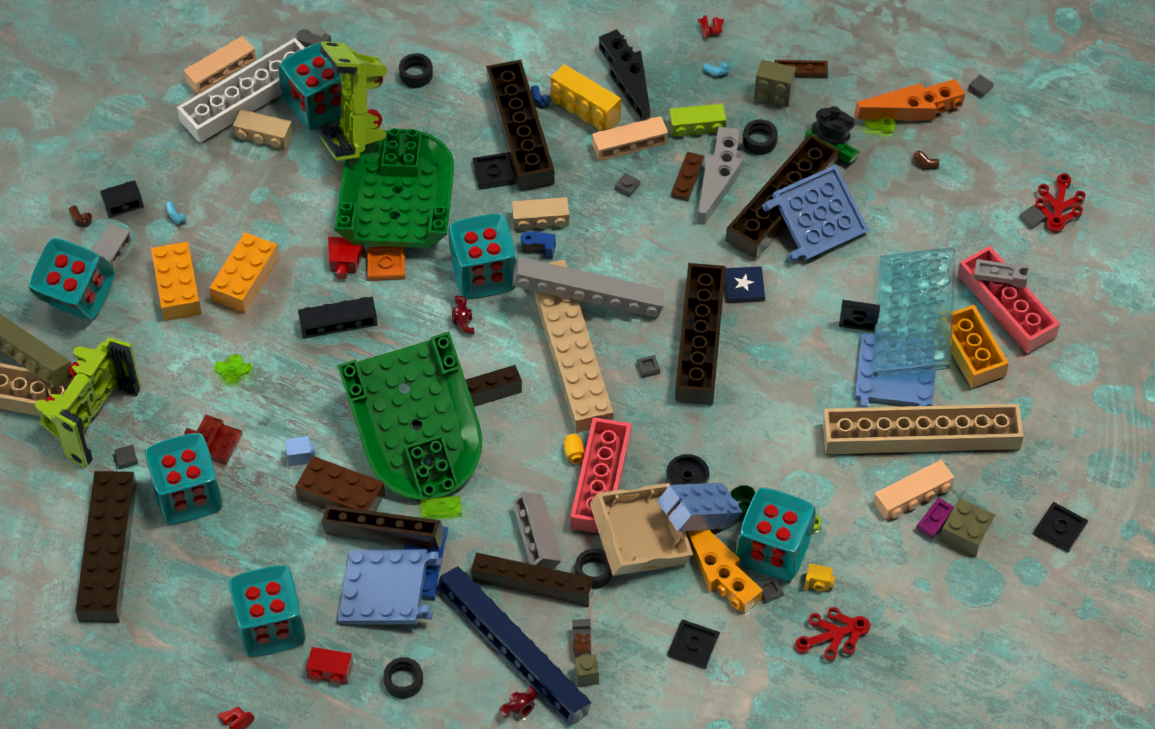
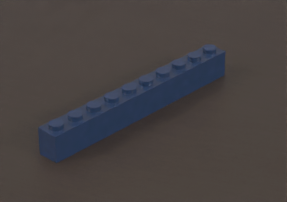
(514, 645)

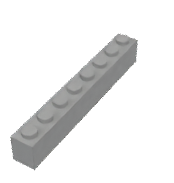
(588, 287)

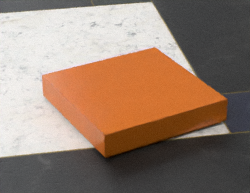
(385, 263)

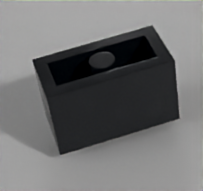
(121, 199)

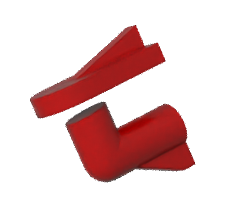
(707, 30)
(243, 719)

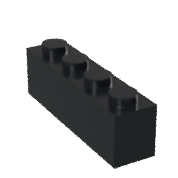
(337, 317)

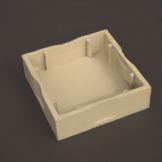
(638, 531)

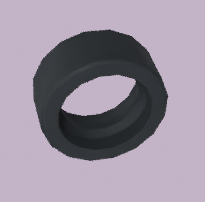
(416, 80)
(760, 125)
(598, 555)
(403, 663)

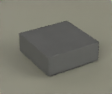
(981, 85)
(1032, 217)
(648, 366)
(126, 456)
(771, 590)

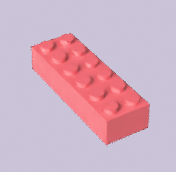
(1011, 306)
(601, 468)

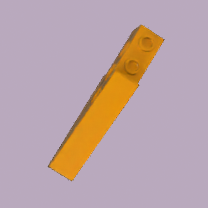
(709, 549)

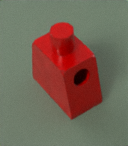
(344, 256)

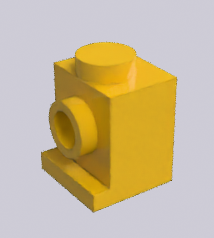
(819, 578)

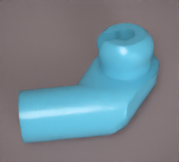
(717, 71)
(172, 212)

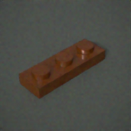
(687, 176)

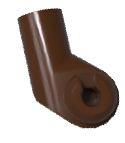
(924, 162)
(83, 219)

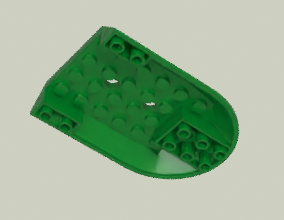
(405, 163)
(435, 398)

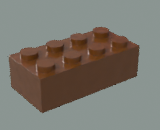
(335, 485)

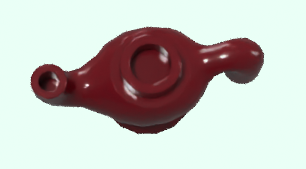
(462, 315)
(519, 704)

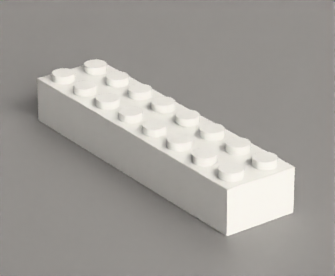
(243, 90)

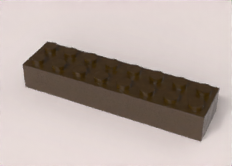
(520, 124)
(753, 226)
(700, 333)
(106, 547)

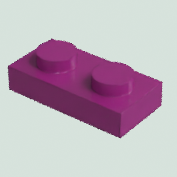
(935, 518)

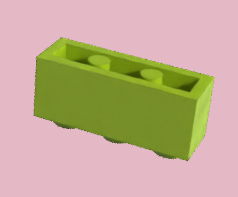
(696, 119)

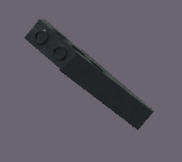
(626, 71)

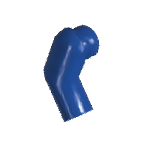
(539, 99)

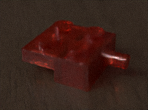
(219, 438)

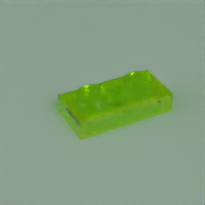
(441, 508)

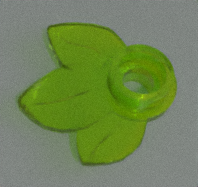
(885, 125)
(232, 368)

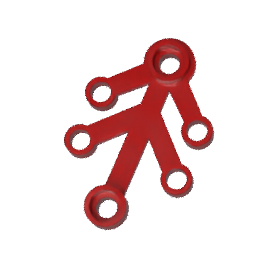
(1063, 182)
(834, 632)

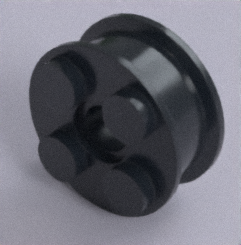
(833, 125)

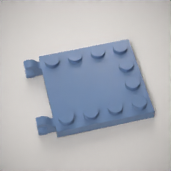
(818, 213)
(898, 389)
(385, 587)

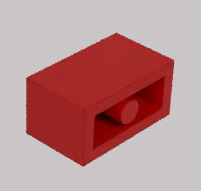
(329, 665)

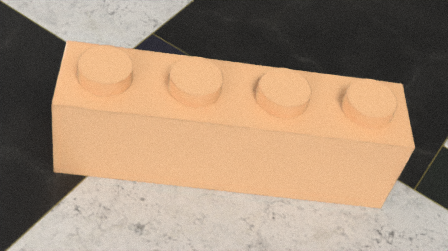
(220, 65)
(629, 138)
(914, 490)

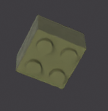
(775, 82)
(967, 527)

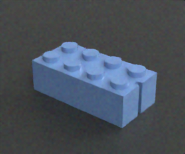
(700, 506)

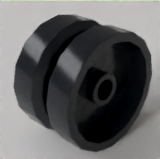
(687, 470)

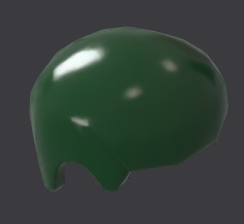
(743, 495)

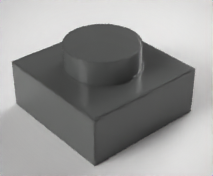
(627, 184)

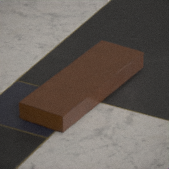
(807, 68)

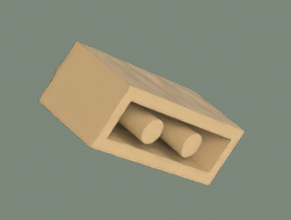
(262, 129)
(540, 213)

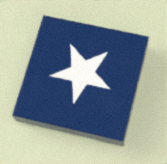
(744, 284)

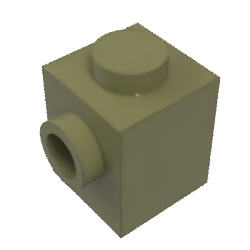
(587, 670)

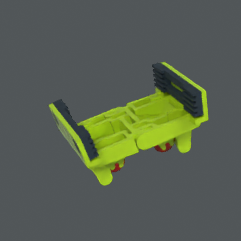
(358, 124)
(93, 379)

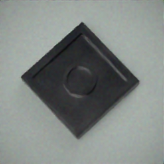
(493, 171)
(859, 315)
(1061, 527)
(693, 644)

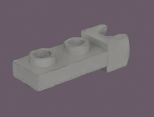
(1002, 272)

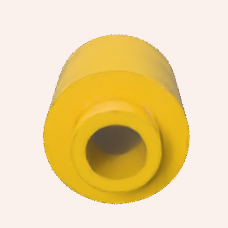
(574, 448)

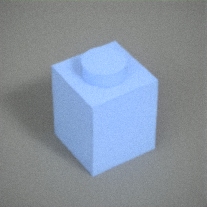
(299, 450)

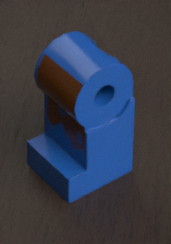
(539, 243)

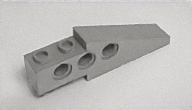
(720, 171)

